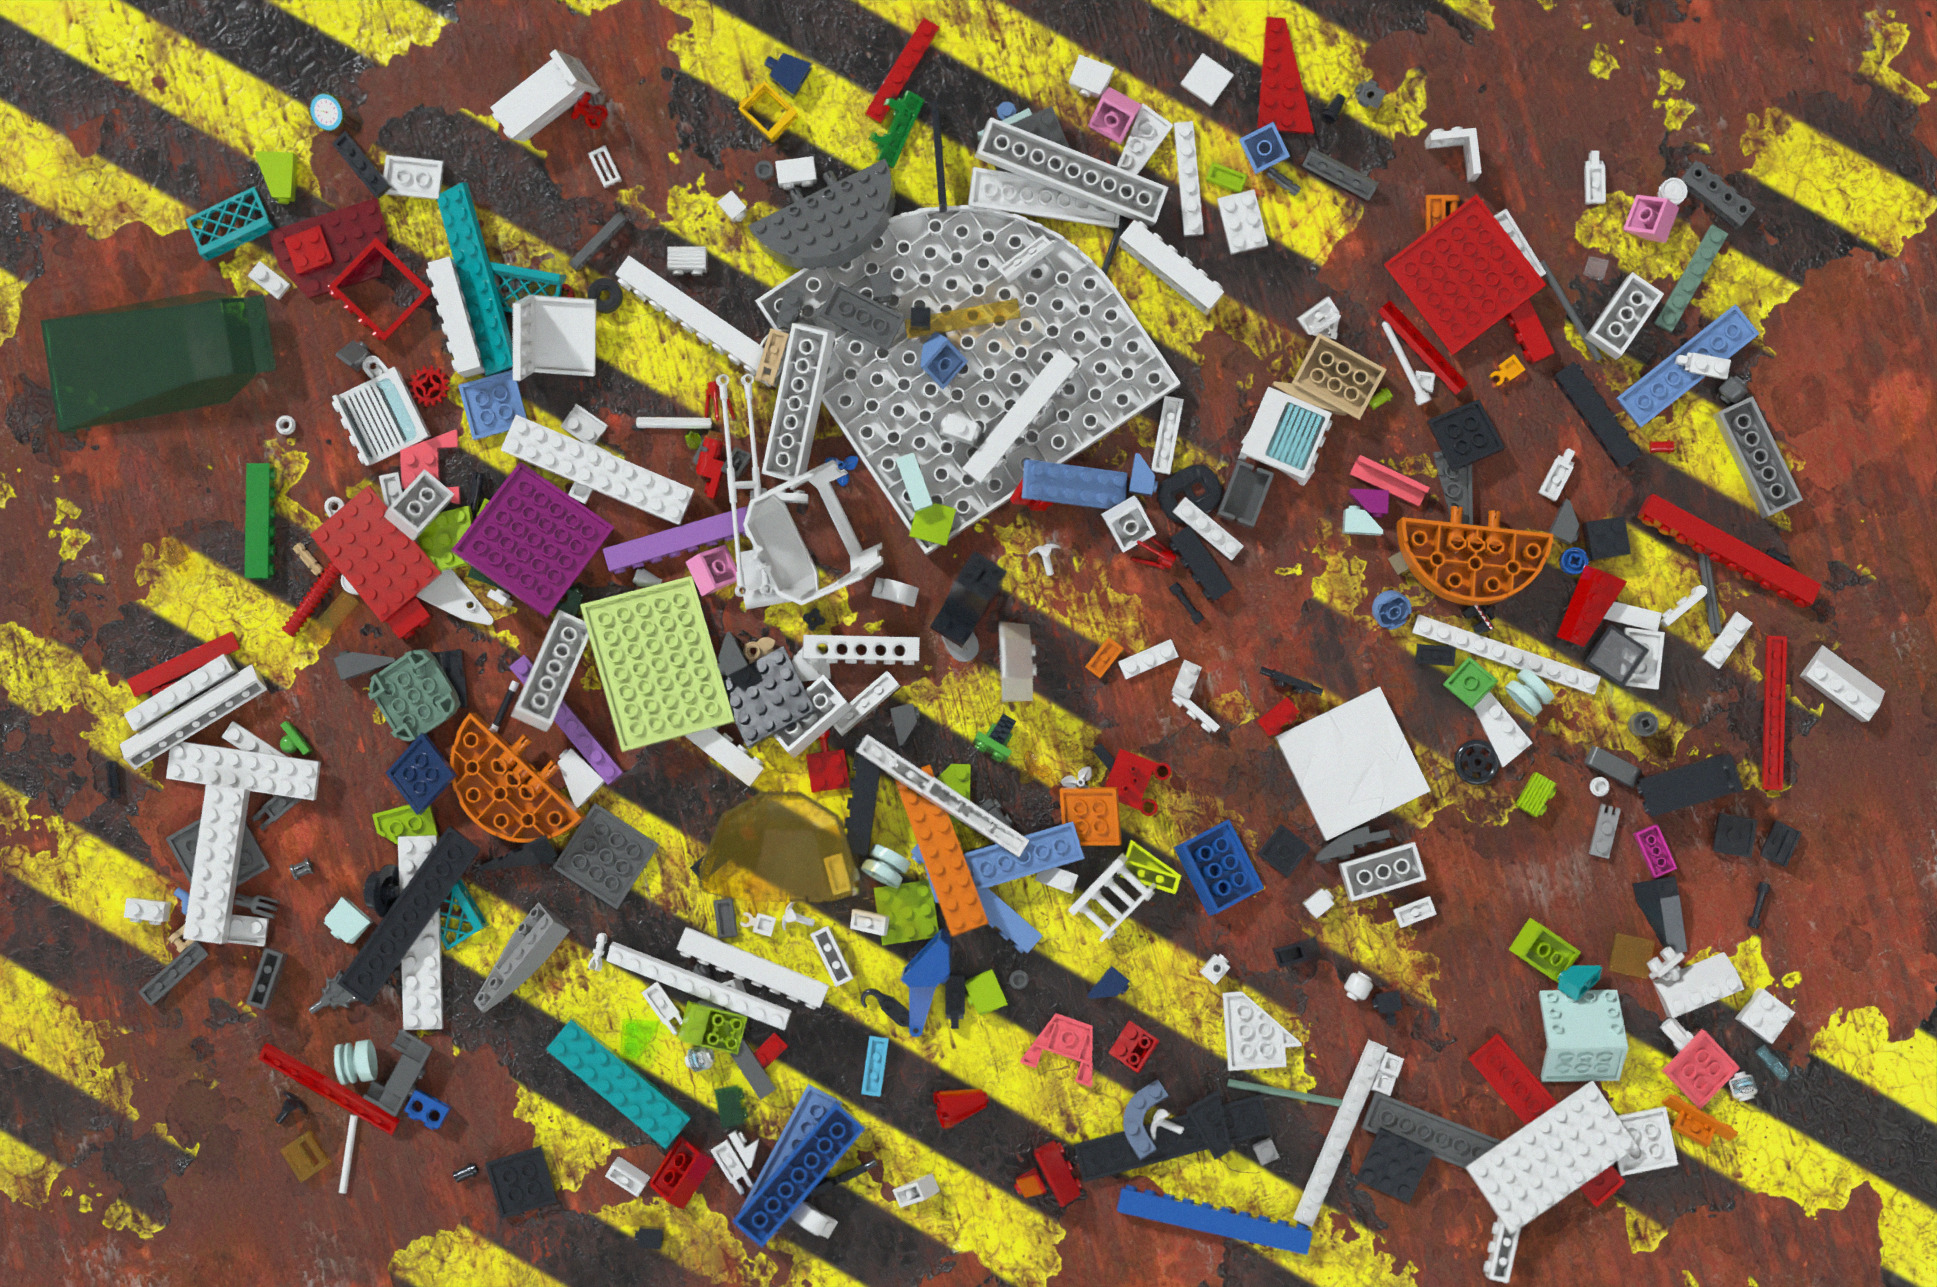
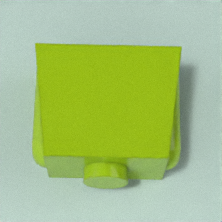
(985, 993)

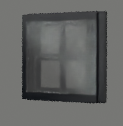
(1617, 656)

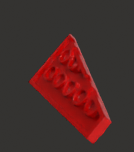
(1281, 88)

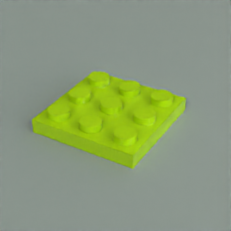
(443, 535)
(909, 911)

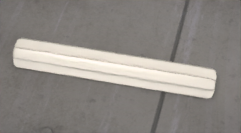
(673, 422)

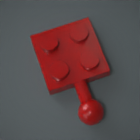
(827, 768)

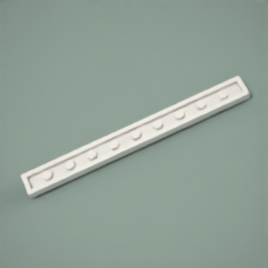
(1505, 654)
(698, 985)
(1340, 1133)

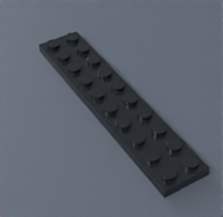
(409, 915)
(1114, 1154)

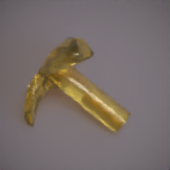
(1028, 774)

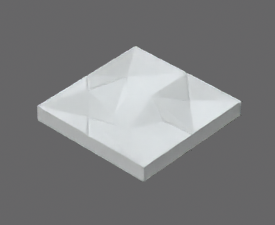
(1352, 763)

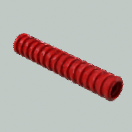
(311, 600)

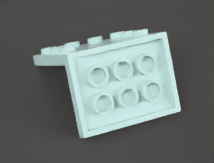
(1583, 1036)

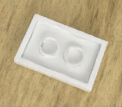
(413, 177)
(1242, 222)
(1648, 672)

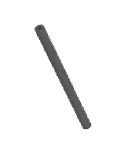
(1570, 311)

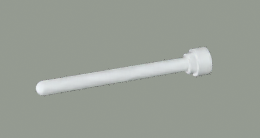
(1421, 395)

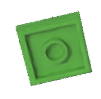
(1470, 683)

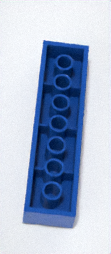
(799, 1174)

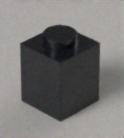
(920, 318)
(649, 1237)

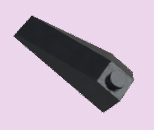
(535, 852)
(1662, 909)

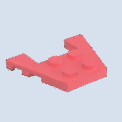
(426, 456)
(1066, 1038)

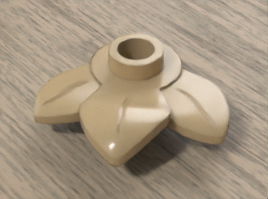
(763, 647)

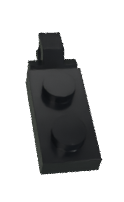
(955, 999)

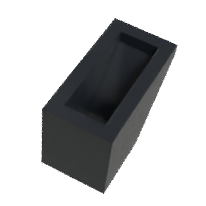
(1297, 952)

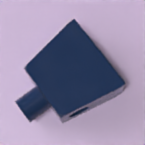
(788, 72)

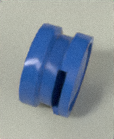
(1573, 561)

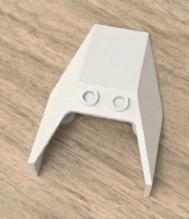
(1016, 662)

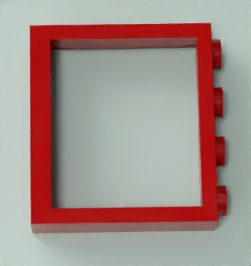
(364, 319)

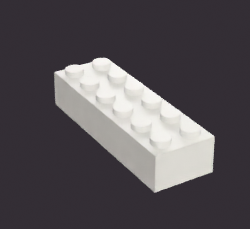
(1171, 267)
(455, 316)
(552, 671)

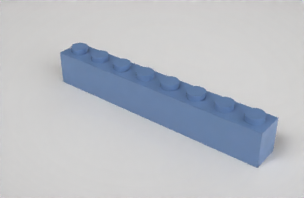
(1002, 916)

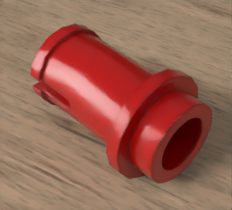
(1661, 446)

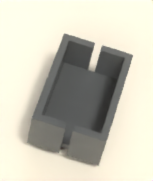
(1245, 494)

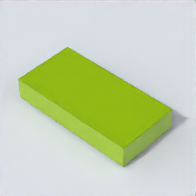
(1226, 177)

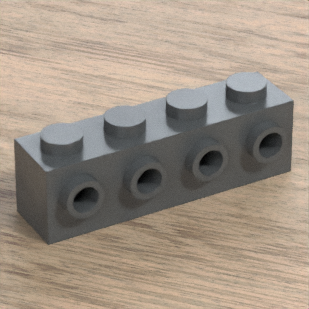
(1717, 195)

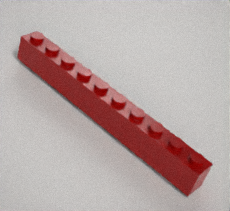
(1728, 551)

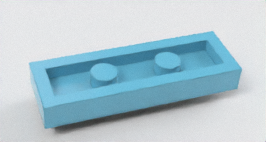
(875, 1066)

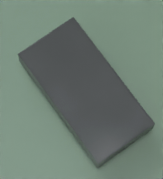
(725, 918)

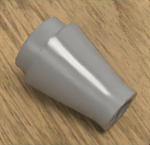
(645, 579)

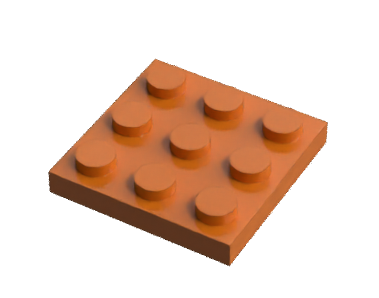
(1093, 814)

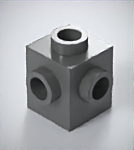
(1375, 96)

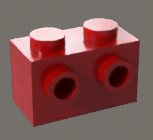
(1277, 717)

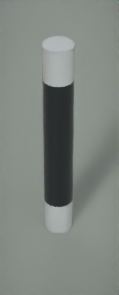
(504, 706)

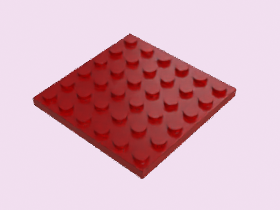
(1465, 274)

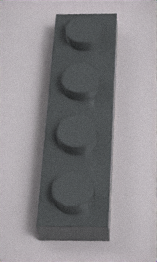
(1340, 174)
(174, 973)

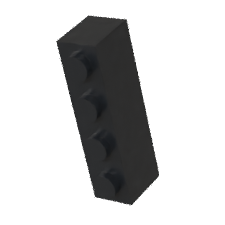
(1200, 563)

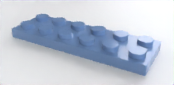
(1073, 484)

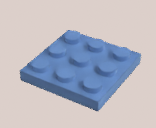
(492, 404)

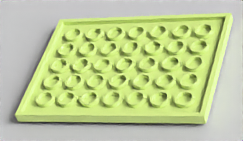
(657, 663)

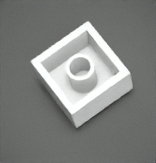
(1128, 523)
(1765, 1015)

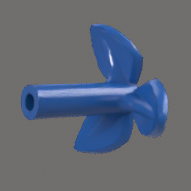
(849, 464)

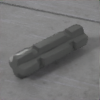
(1283, 181)

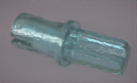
(1772, 1063)

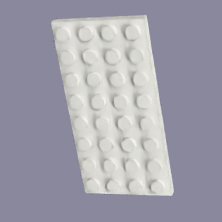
(1551, 1157)

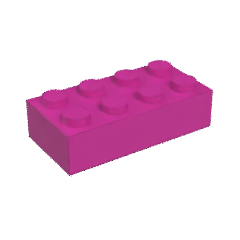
(1655, 850)

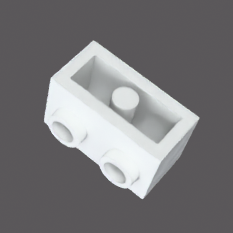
(147, 909)

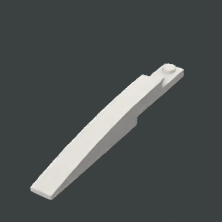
(942, 796)

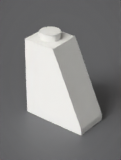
(579, 777)

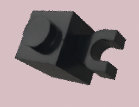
(1387, 1003)

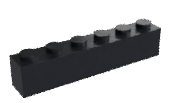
(1596, 415)

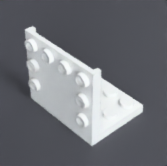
(554, 336)

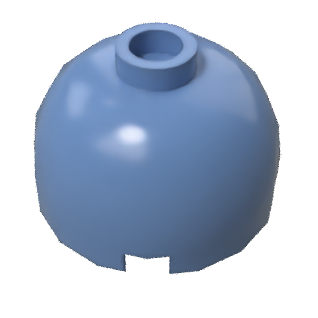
(1391, 609)

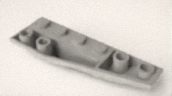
(522, 956)

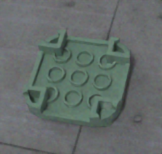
(414, 694)

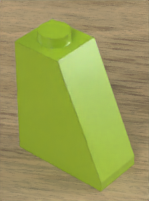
(279, 173)

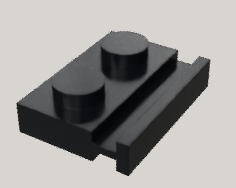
(1780, 843)

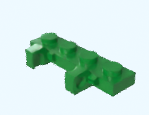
(904, 114)

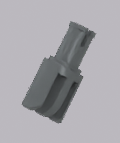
(255, 904)

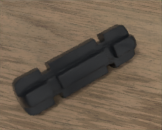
(113, 780)

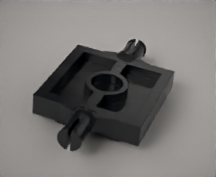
(1282, 680)

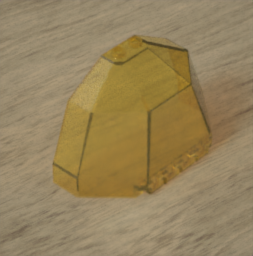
(780, 849)

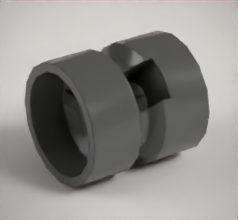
(1642, 724)

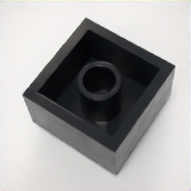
(1606, 538)

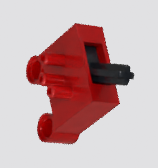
(1130, 775)

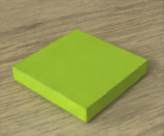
(933, 524)

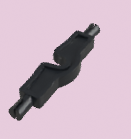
(843, 1177)

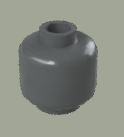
(1733, 389)

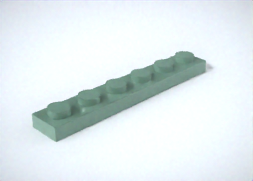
(1691, 278)

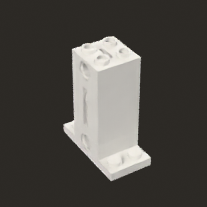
(543, 96)

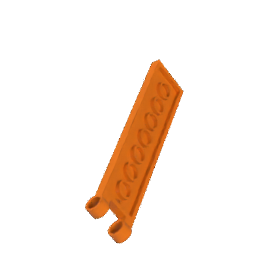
(943, 861)

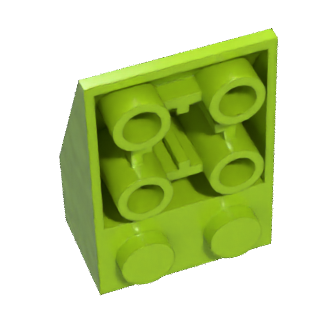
(712, 1027)

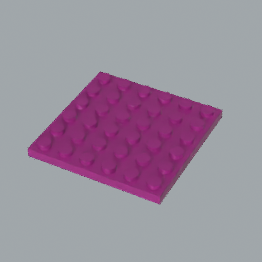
(533, 539)

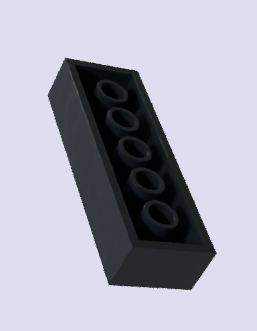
(862, 803)

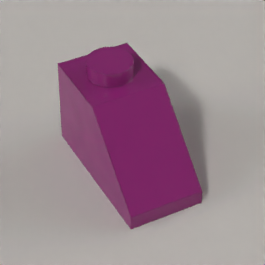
(1372, 501)

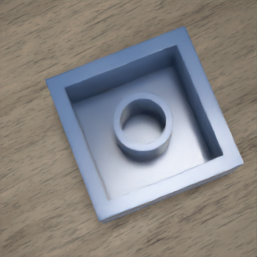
(1264, 148)

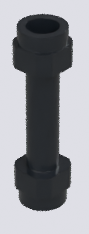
(1196, 616)
(1754, 921)

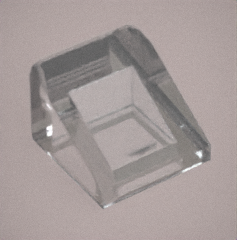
(1596, 268)

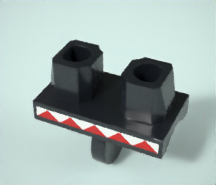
(1484, 623)

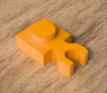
(1509, 368)

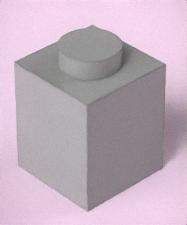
(1265, 1151)

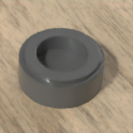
(764, 170)

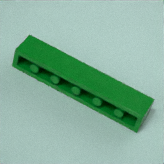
(259, 520)

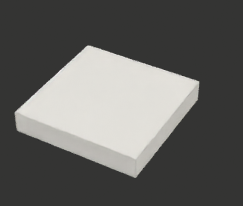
(1206, 80)

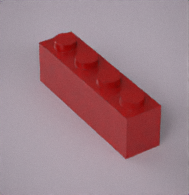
(1529, 333)

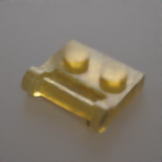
(300, 1160)

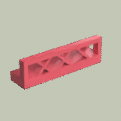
(1388, 479)

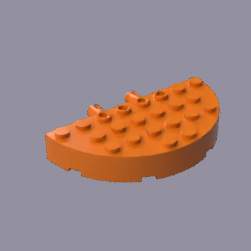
(1472, 561)
(504, 789)

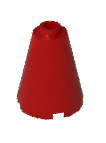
(958, 1105)

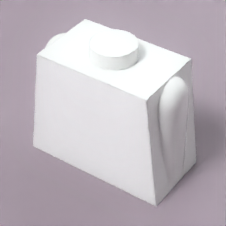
(1090, 77)
(960, 429)

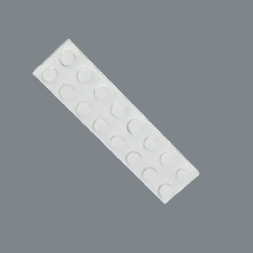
(1024, 196)
(244, 770)

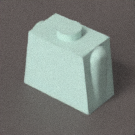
(347, 921)

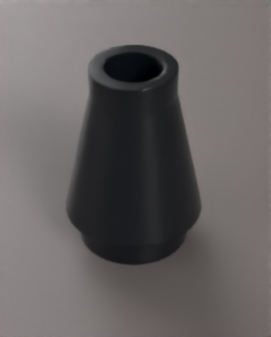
(1334, 108)

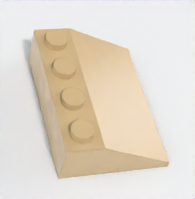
(1338, 376)

